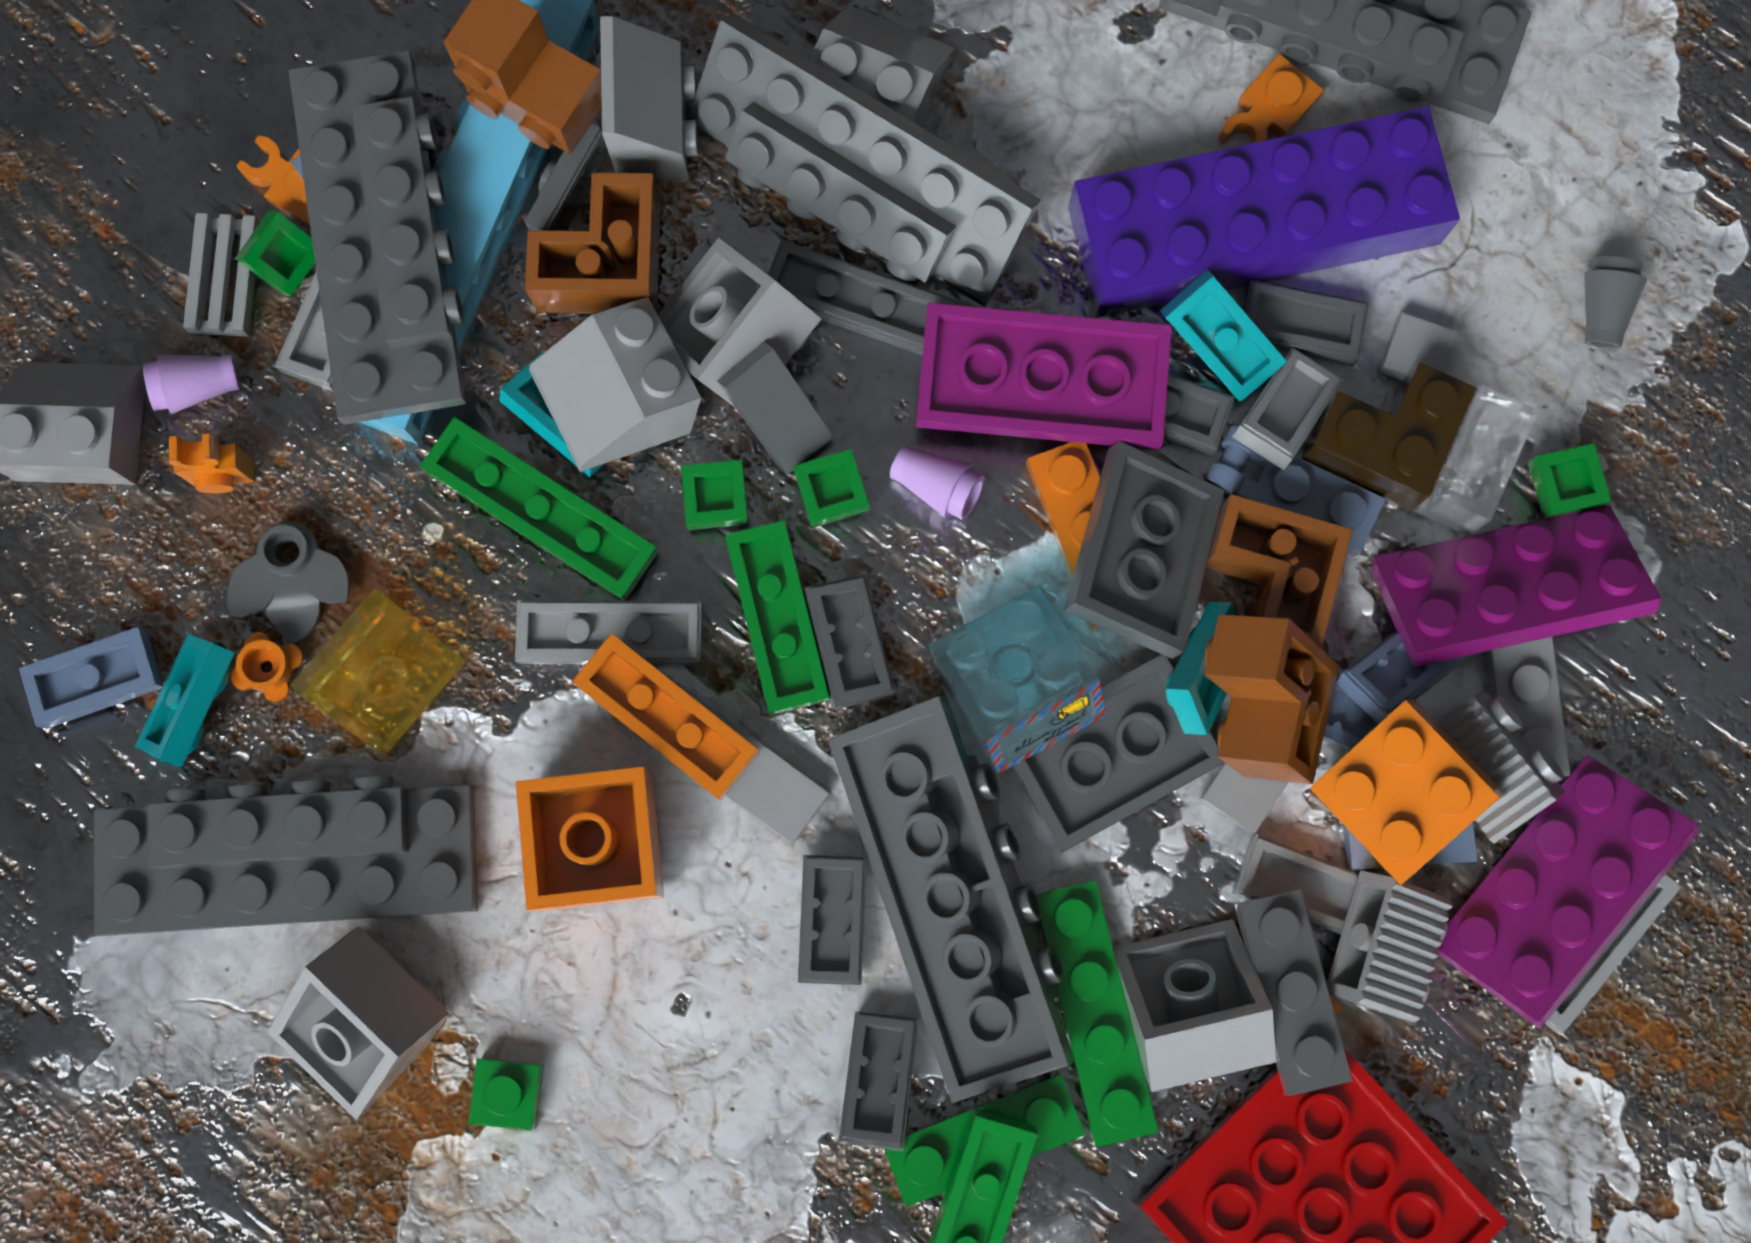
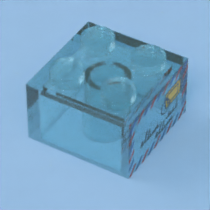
(1018, 679)

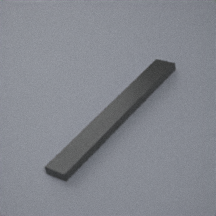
(897, 316)

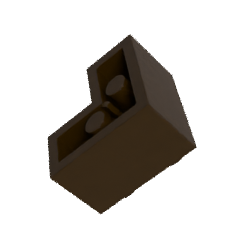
(1396, 450)

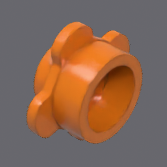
(249, 664)

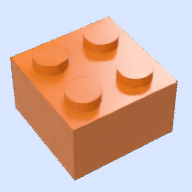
(1406, 790)
(589, 839)

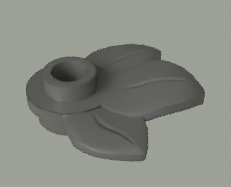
(288, 591)

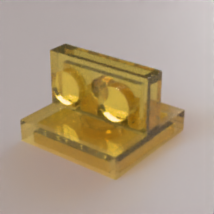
(377, 672)

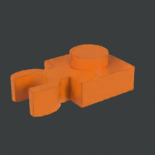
(1273, 102)
(285, 184)
(210, 465)

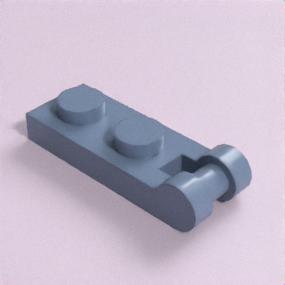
(1298, 489)

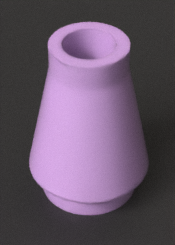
(186, 380)
(939, 481)

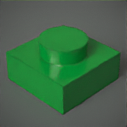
(278, 253)
(1569, 481)
(831, 488)
(714, 495)
(506, 1094)

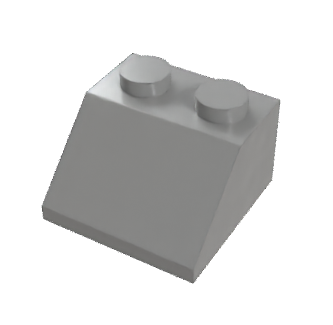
(884, 60)
(646, 100)
(728, 312)
(616, 385)
(72, 423)
(1195, 1005)
(356, 1020)

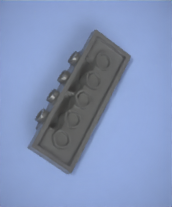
(1419, 49)
(857, 163)
(378, 237)
(284, 857)
(955, 898)

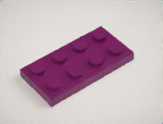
(1044, 376)
(1514, 585)
(1565, 890)

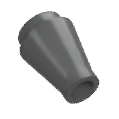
(1611, 298)

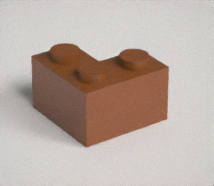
(523, 75)
(609, 262)
(1287, 554)
(1278, 696)

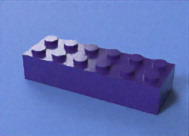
(1263, 210)

